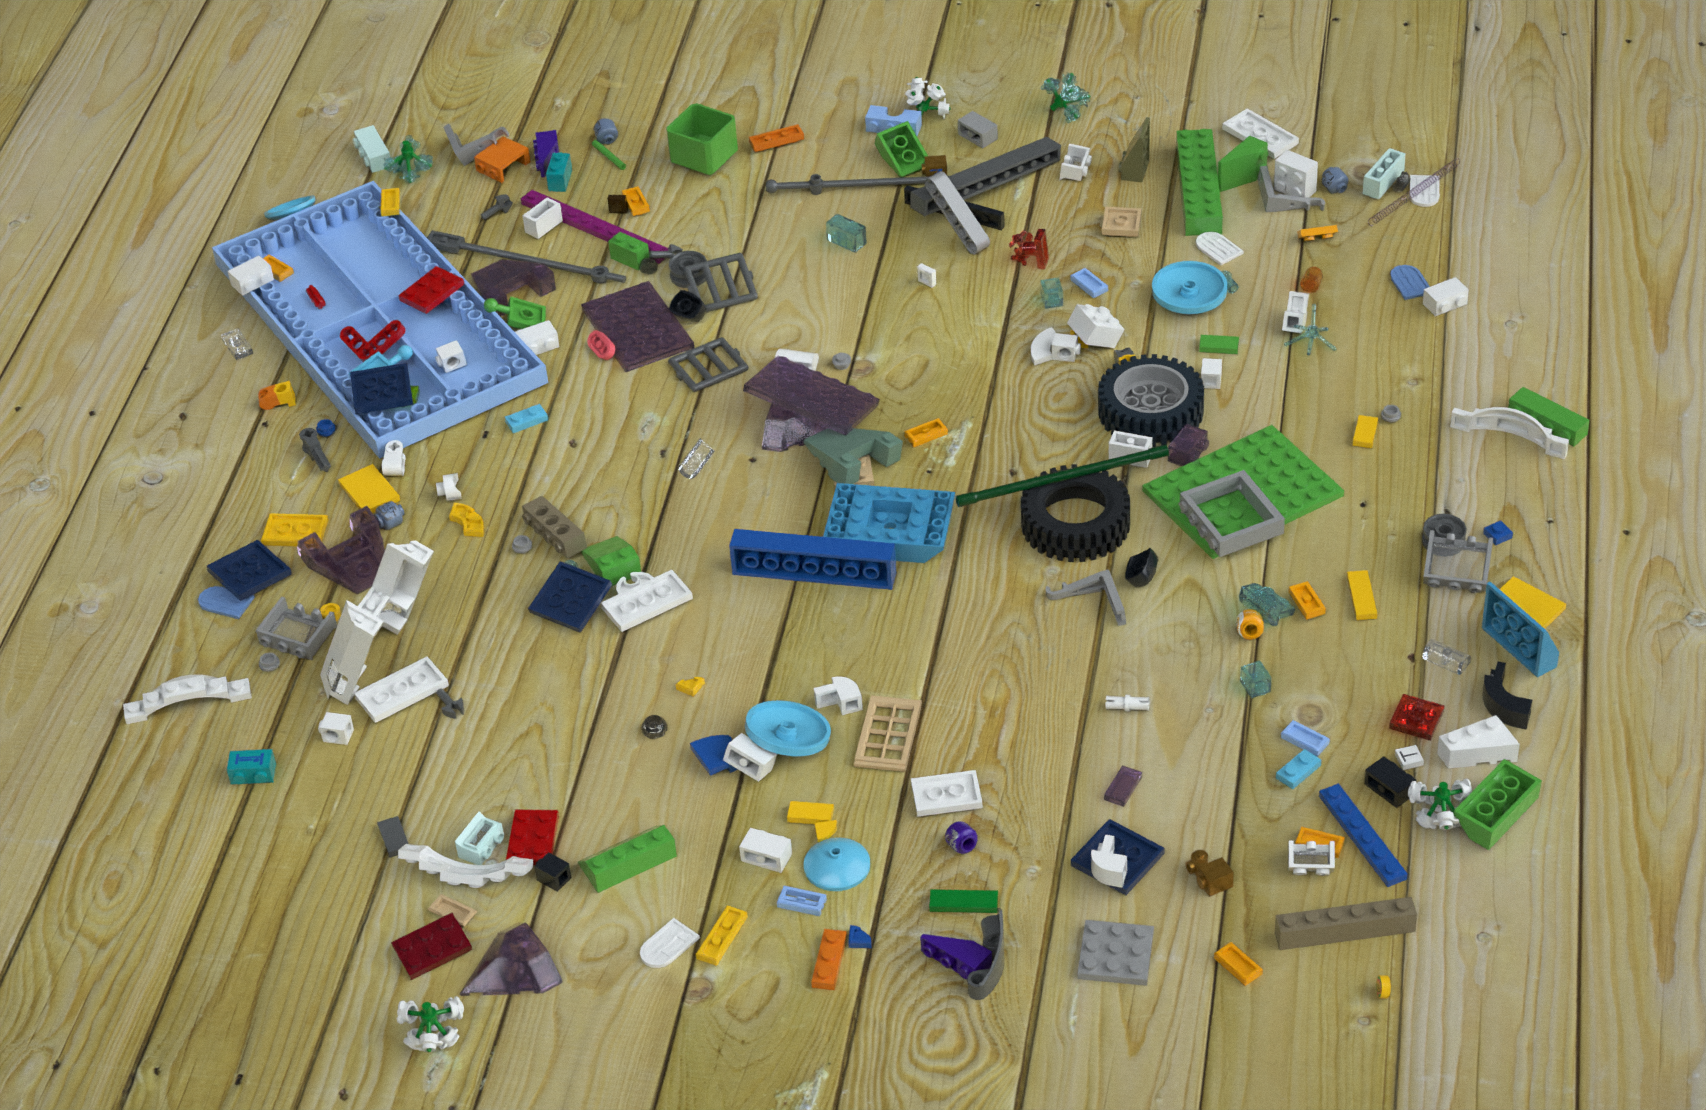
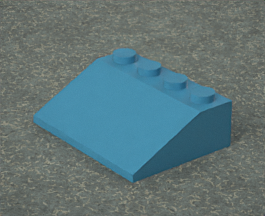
(1518, 632)

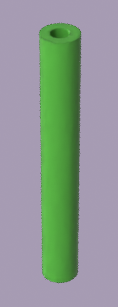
(609, 155)

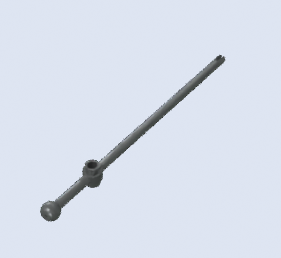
(816, 184)

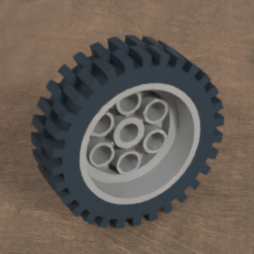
(1150, 397)

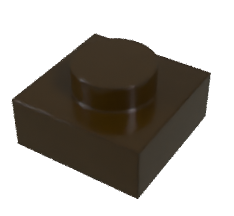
(617, 204)

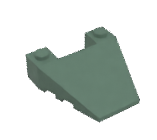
(841, 452)

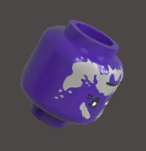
(961, 837)

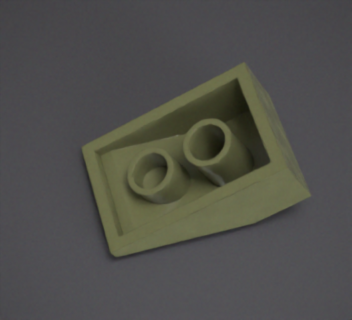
(1137, 155)

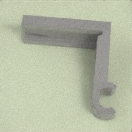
(467, 152)
(1282, 202)
(1093, 584)

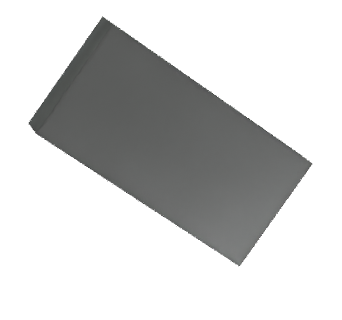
(392, 835)

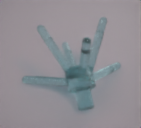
(1311, 331)

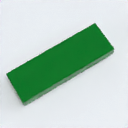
(963, 901)

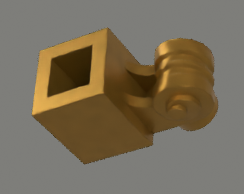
(1211, 876)

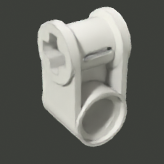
(394, 459)

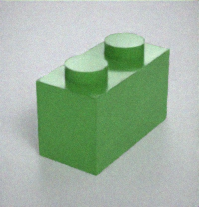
(628, 250)

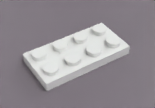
(1251, 124)
(401, 689)

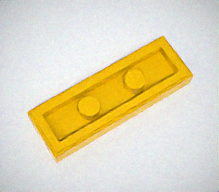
(1361, 595)
(721, 935)

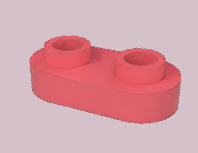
(601, 345)

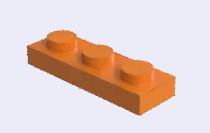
(776, 138)
(829, 959)

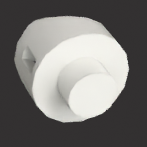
(448, 487)

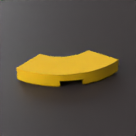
(468, 518)

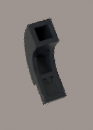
(1509, 708)

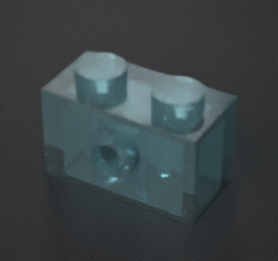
(846, 233)

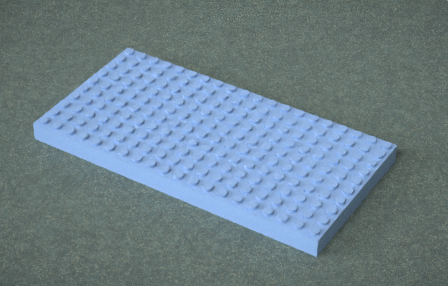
(360, 270)

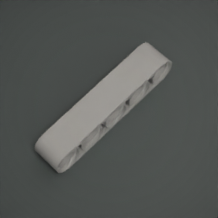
(957, 212)

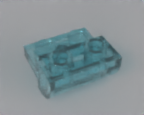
(1266, 602)

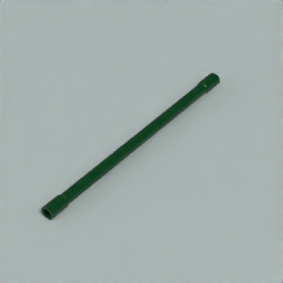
(974, 497)

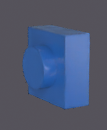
(1499, 532)

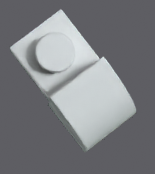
(1296, 311)
(841, 692)
(1106, 865)

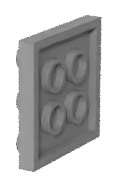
(1116, 952)

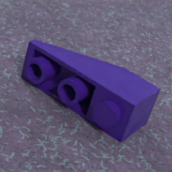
(544, 146)
(957, 954)

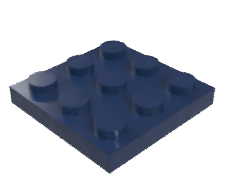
(381, 388)
(248, 570)
(570, 596)
(1140, 853)

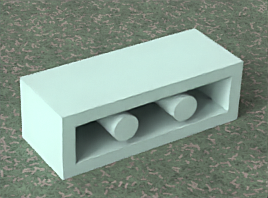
(371, 148)
(1383, 173)

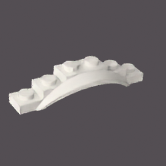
(1513, 422)
(186, 688)
(457, 872)

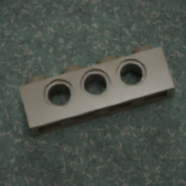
(554, 527)

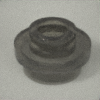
(648, 266)

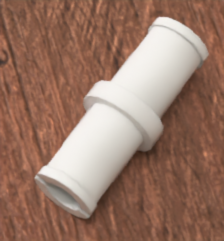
(1127, 703)

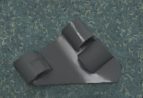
(984, 981)

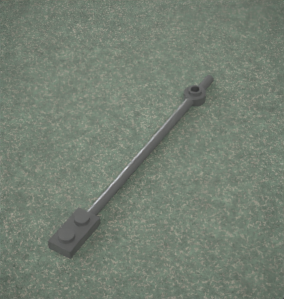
(454, 243)

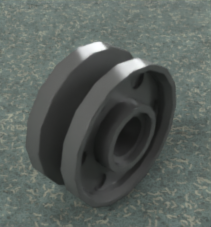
(684, 259)
(1442, 525)

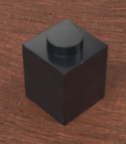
(552, 871)

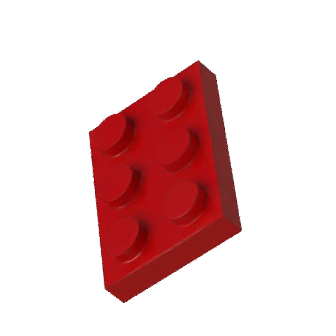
(431, 289)
(532, 834)

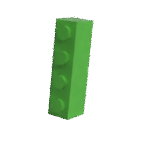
(1551, 415)

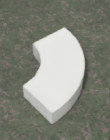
(1042, 346)

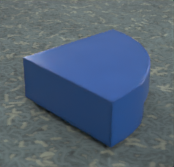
(858, 938)

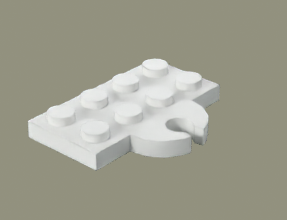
(645, 598)

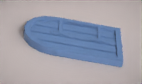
(1408, 281)
(223, 602)

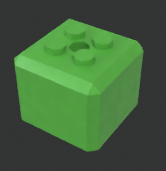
(702, 138)

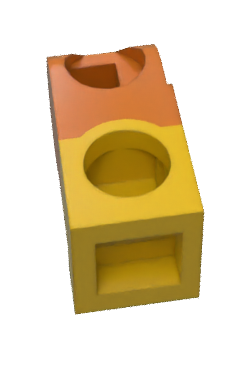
(277, 395)

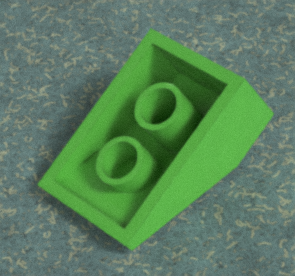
(901, 149)
(1242, 163)
(612, 559)

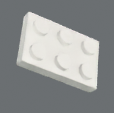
(946, 793)

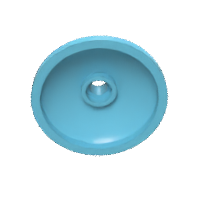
(290, 207)
(836, 864)

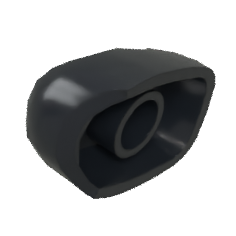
(687, 306)
(1141, 568)

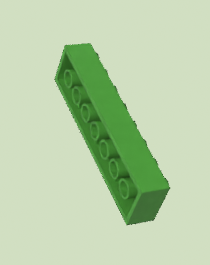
(1199, 182)

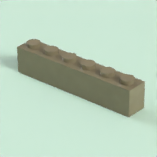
(1345, 923)

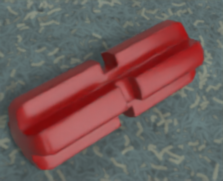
(315, 297)

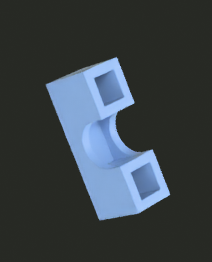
(879, 120)

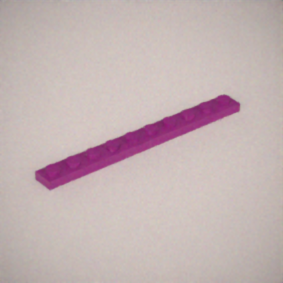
(589, 223)

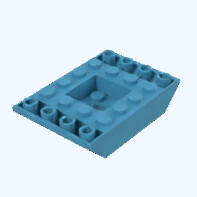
(916, 515)

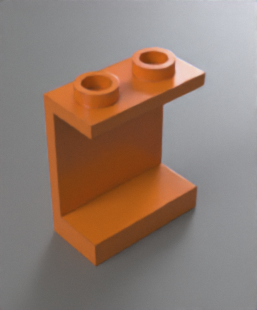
(499, 156)

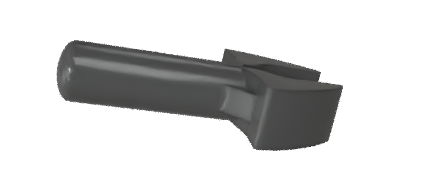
(500, 205)
(672, 250)
(450, 704)

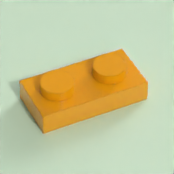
(636, 201)
(1310, 234)
(1307, 600)

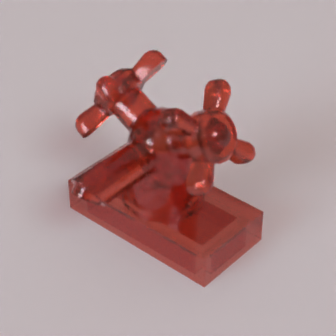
(1031, 248)

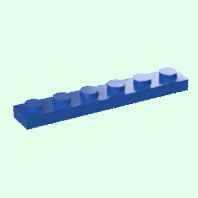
(1363, 835)

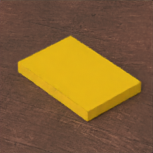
(368, 488)
(289, 528)
(1534, 602)

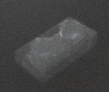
(237, 344)

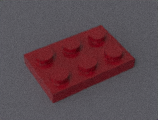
(431, 946)

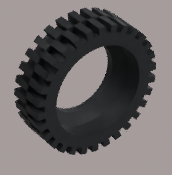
(1076, 539)

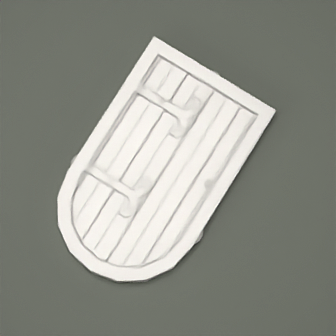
(1427, 197)
(1217, 247)
(667, 944)

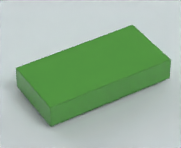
(1219, 344)

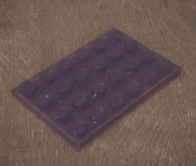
(638, 326)
(811, 395)

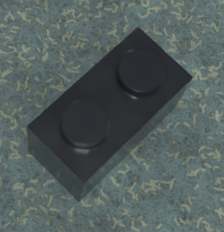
(1388, 781)

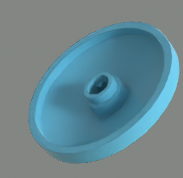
(1189, 287)
(787, 728)

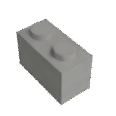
(977, 129)

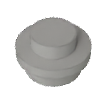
(841, 361)
(1391, 413)
(521, 544)
(269, 662)

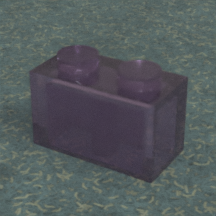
(1188, 445)

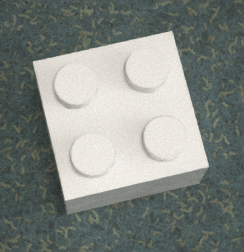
(1295, 175)
(1095, 326)

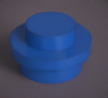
(325, 427)

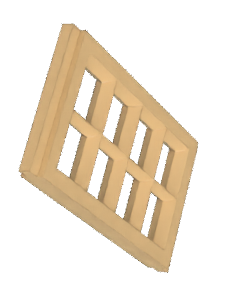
(885, 763)

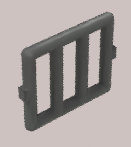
(722, 261)
(707, 349)

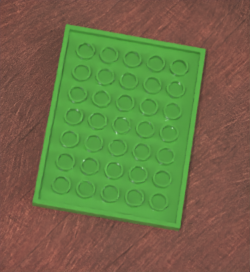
(1271, 461)

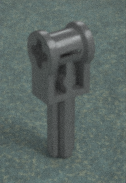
(313, 448)

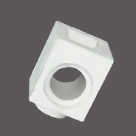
(1065, 347)
(450, 356)
(1211, 373)
(336, 728)

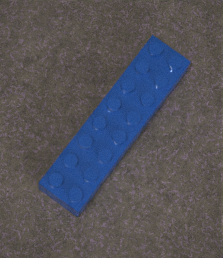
(813, 559)

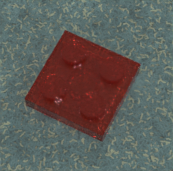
(1416, 717)

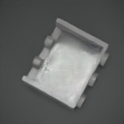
(1457, 563)
(294, 630)

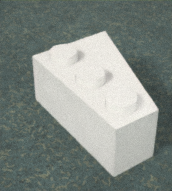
(1478, 743)

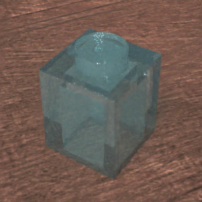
(1051, 293)
(1255, 679)

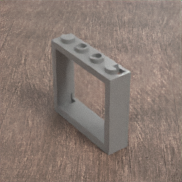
(1271, 527)

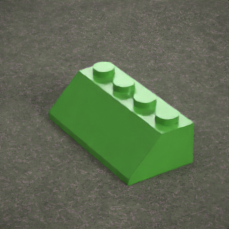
(1497, 803)
(629, 857)

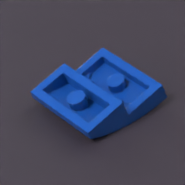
(711, 752)

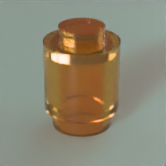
(1311, 279)

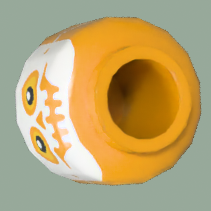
(1250, 624)

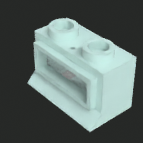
(479, 839)

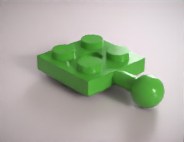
(517, 310)

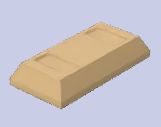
(444, 905)

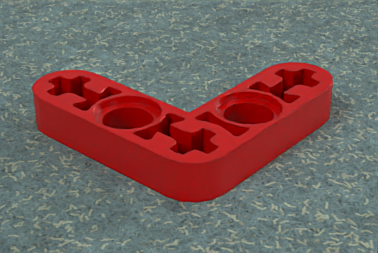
(368, 347)

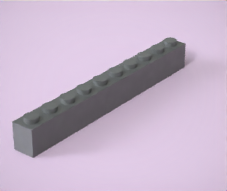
(993, 173)

